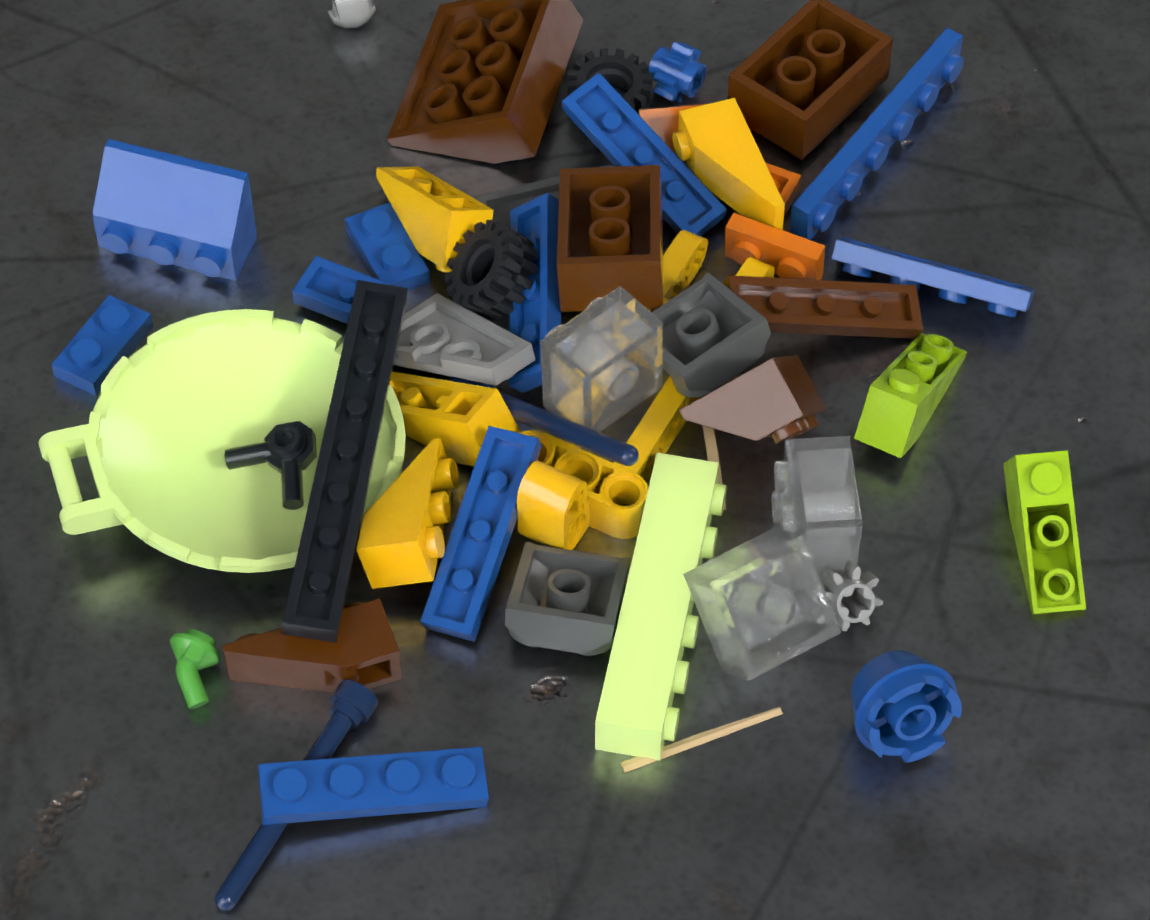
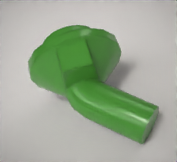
(193, 652)

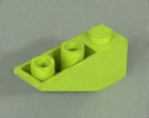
(908, 394)
(1045, 530)

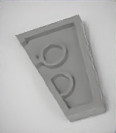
(459, 343)

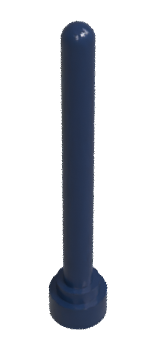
(566, 429)
(350, 706)

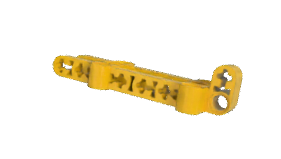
(578, 490)

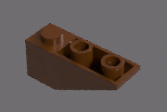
(363, 653)

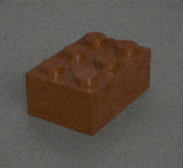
(810, 76)
(610, 235)

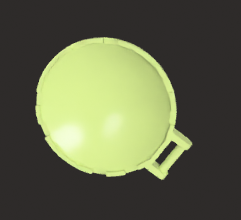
(166, 428)

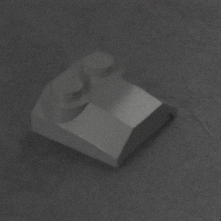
(709, 336)
(566, 599)

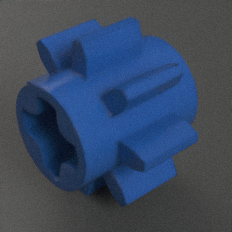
(677, 71)

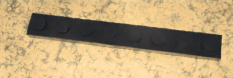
(345, 463)

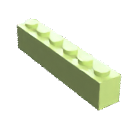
(657, 608)

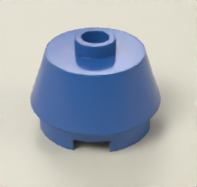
(903, 705)

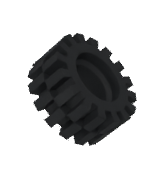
(619, 72)
(491, 269)

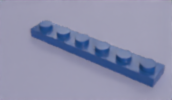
(871, 142)

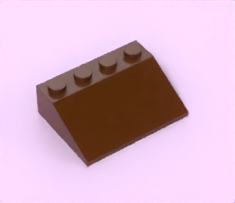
(487, 79)

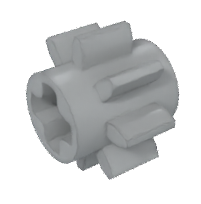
(856, 591)

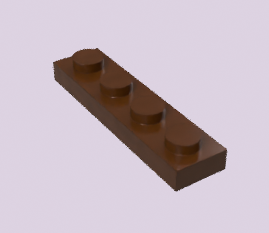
(832, 306)

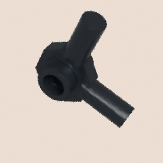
(287, 450)

